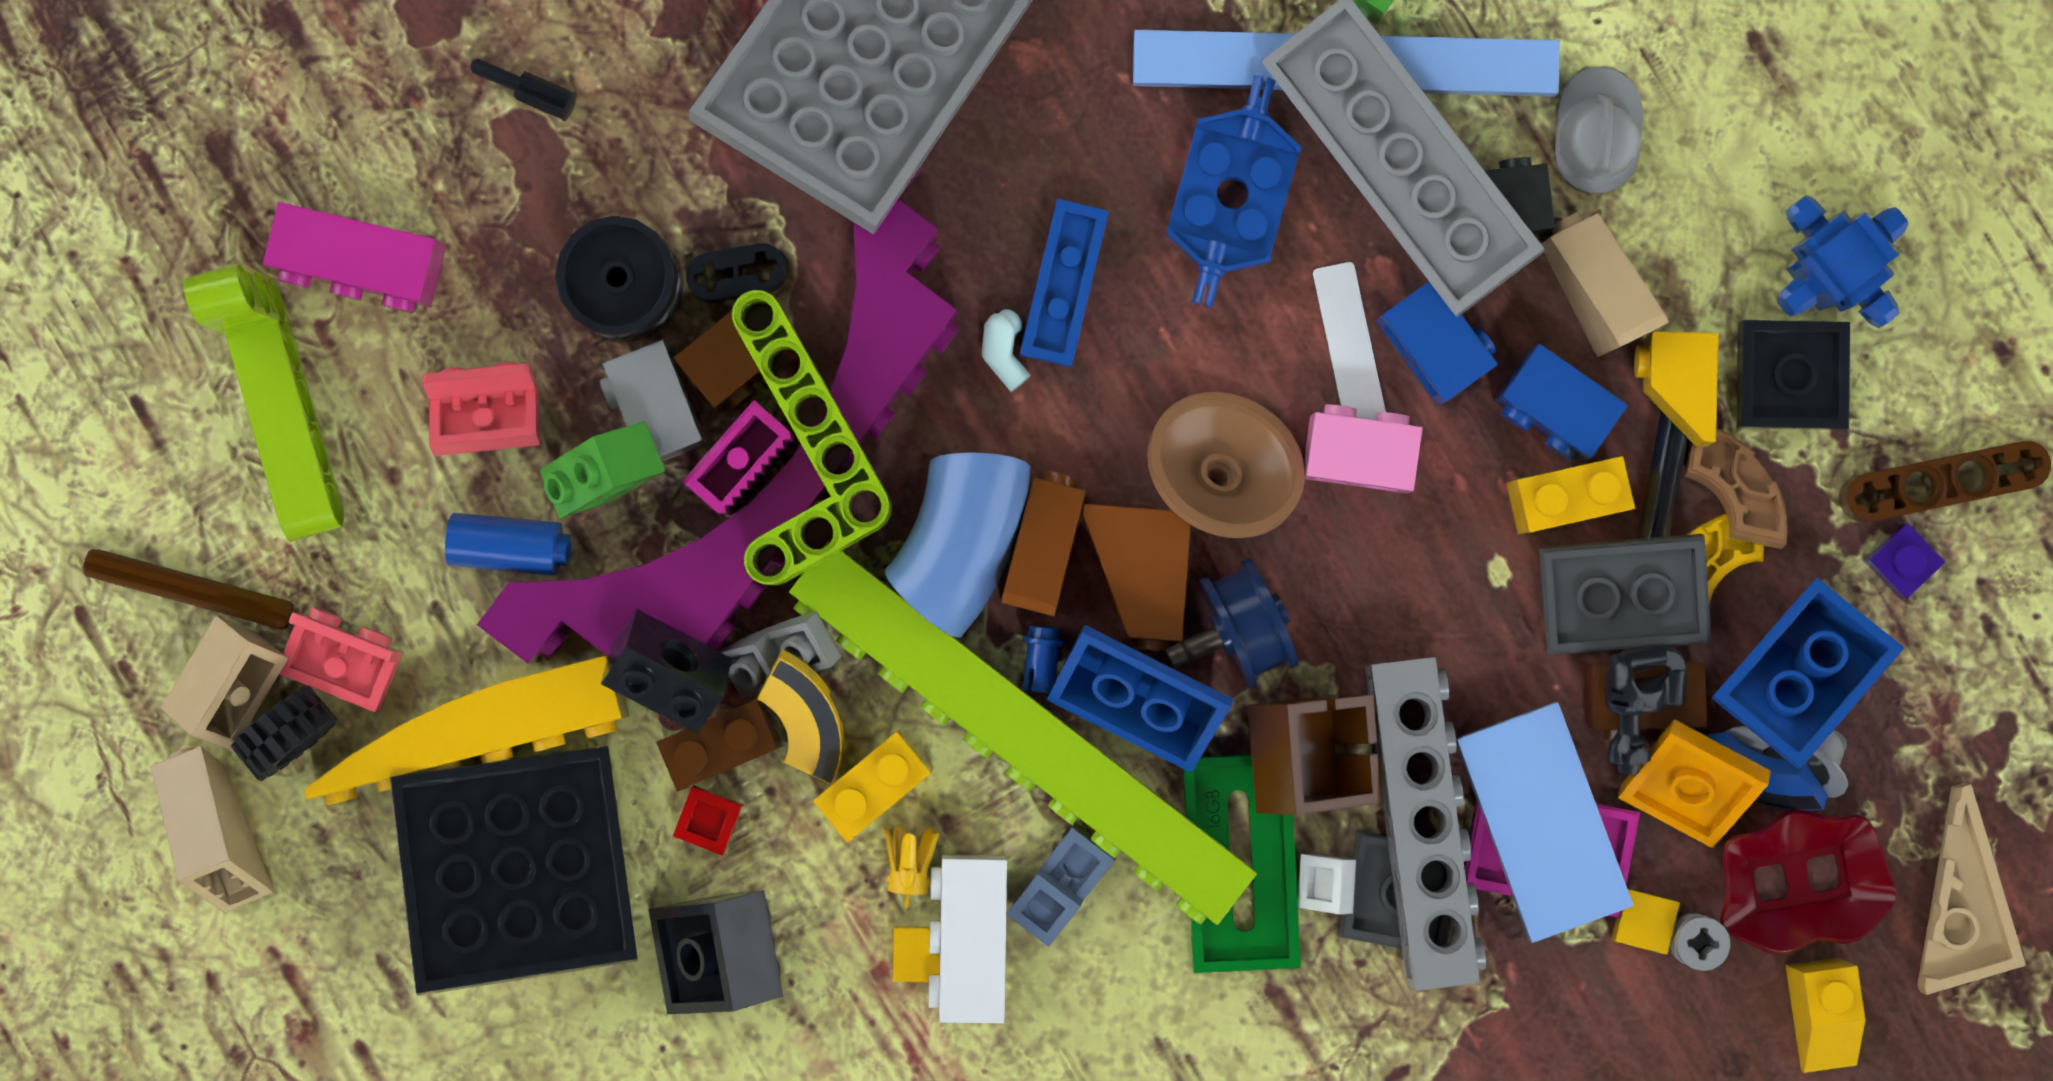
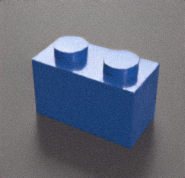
(1437, 344)
(1559, 405)

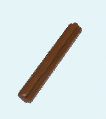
(187, 588)

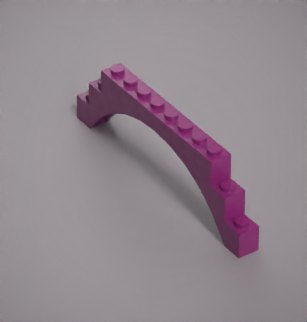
(705, 582)

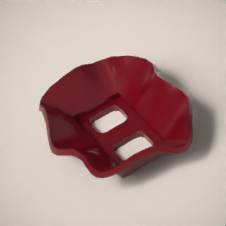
(1805, 916)

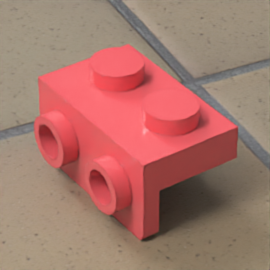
(482, 408)
(339, 661)

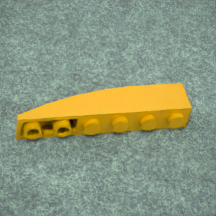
(483, 724)

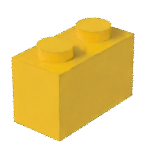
(1570, 495)
(873, 785)

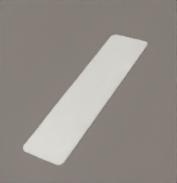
(1349, 339)

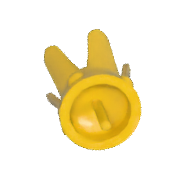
(909, 871)

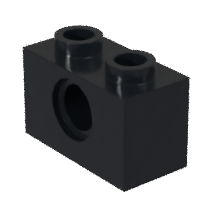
(667, 671)

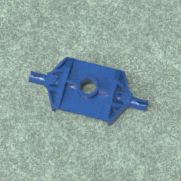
(1242, 148)

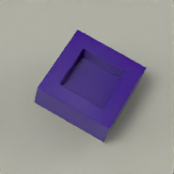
(1904, 561)

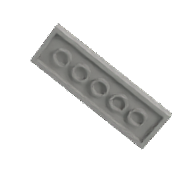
(1403, 156)

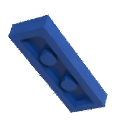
(1064, 283)

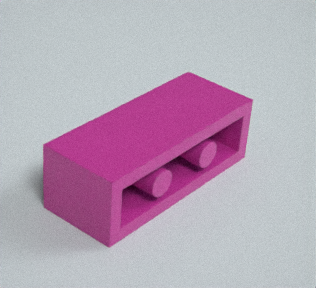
(353, 257)

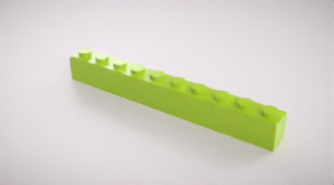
(1026, 736)

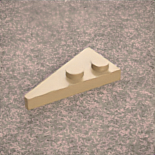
(1969, 917)

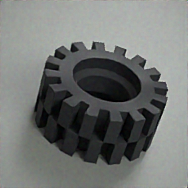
(284, 733)

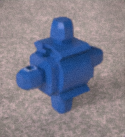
(1842, 261)

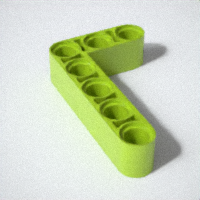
(275, 392)
(816, 442)

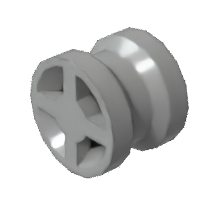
(1688, 940)

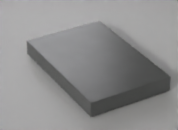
(1625, 594)

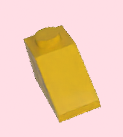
(1682, 380)
(1826, 1013)

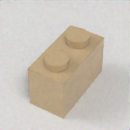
(224, 683)

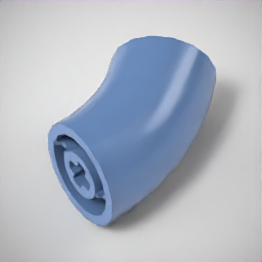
(961, 537)

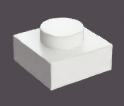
(1326, 883)

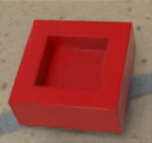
(708, 820)

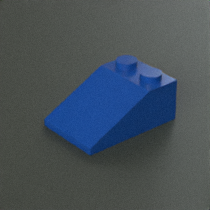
(1808, 673)

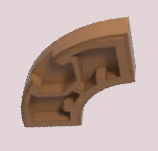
(1744, 489)

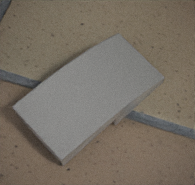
(757, 653)

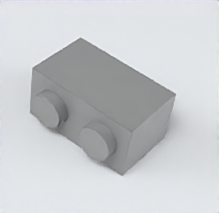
(651, 390)

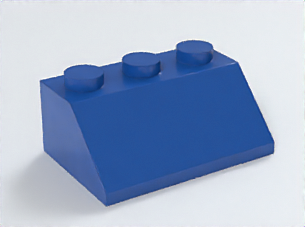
(1139, 699)

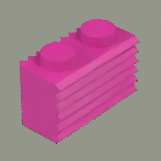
(739, 459)

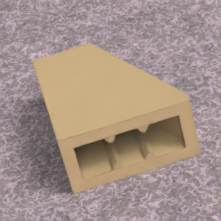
(1601, 283)
(208, 830)

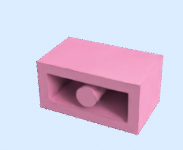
(1362, 451)

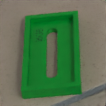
(1274, 937)

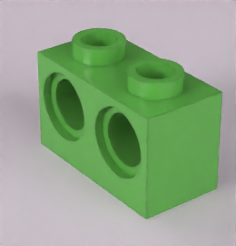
(601, 469)

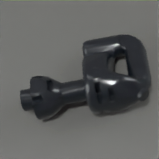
(1640, 696)

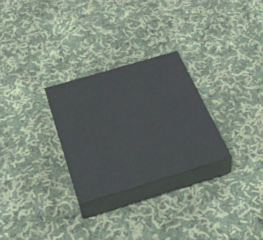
(1374, 898)

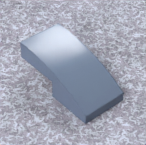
(1060, 885)

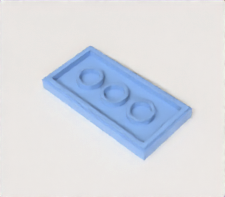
(1543, 822)

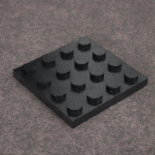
(513, 870)

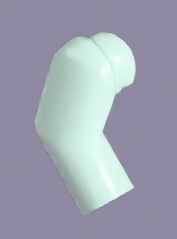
(998, 348)

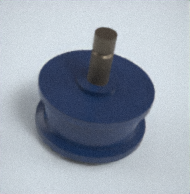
(1245, 623)

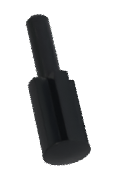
(530, 89)

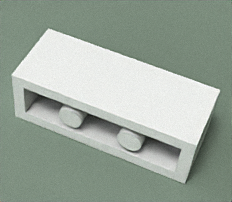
(969, 938)

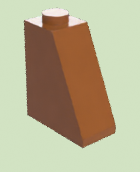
(1044, 544)
(1144, 568)

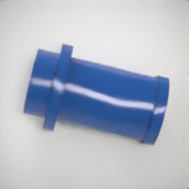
(1041, 657)

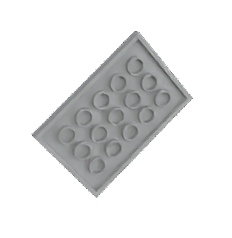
(852, 91)

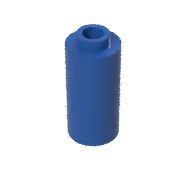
(506, 544)

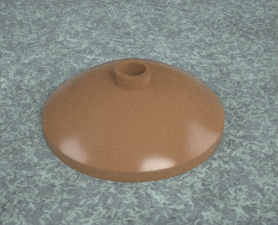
(1237, 446)

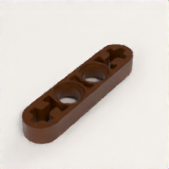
(1944, 481)

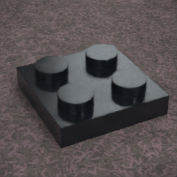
(1793, 375)

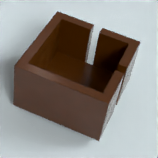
(1297, 757)

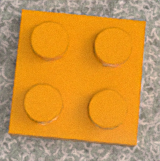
(1695, 784)

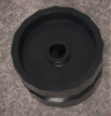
(589, 268)

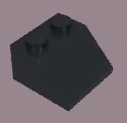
(716, 953)

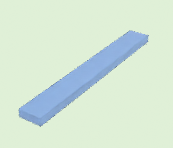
(1434, 63)

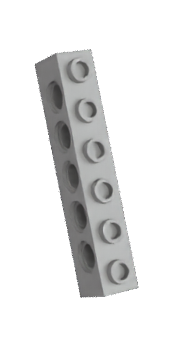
(1424, 962)

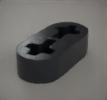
(734, 260)

